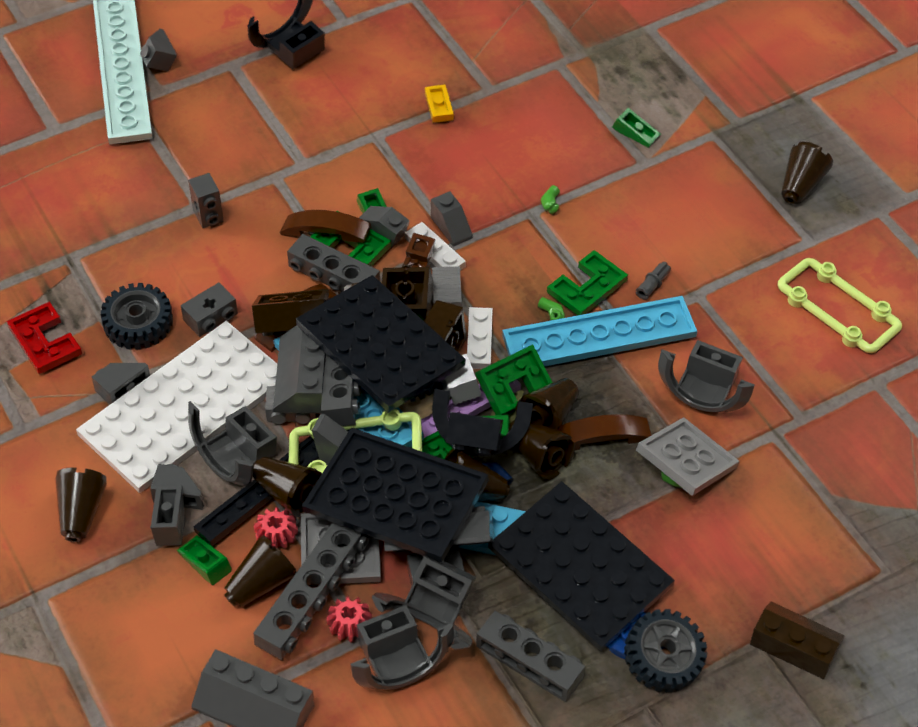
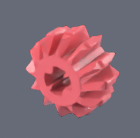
(277, 527)
(345, 617)

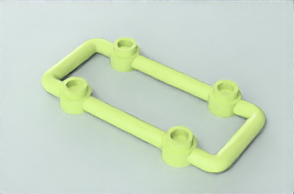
(852, 335)
(391, 421)

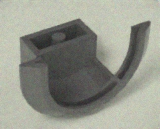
(707, 379)
(235, 448)
(434, 597)
(396, 651)

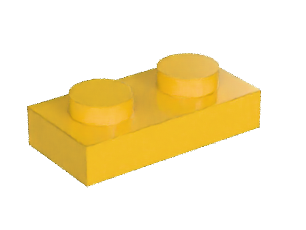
(439, 103)

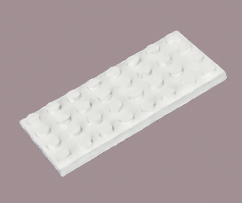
(152, 418)

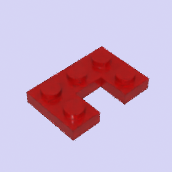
(28, 332)

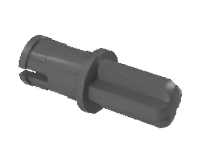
(653, 280)

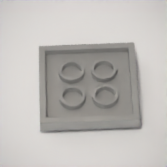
(687, 456)
(366, 563)

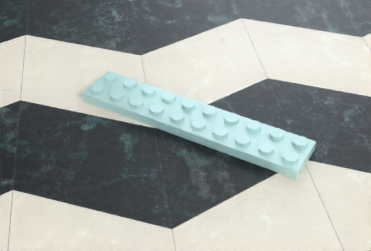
(122, 71)

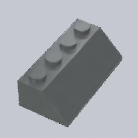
(298, 374)
(476, 530)
(249, 695)

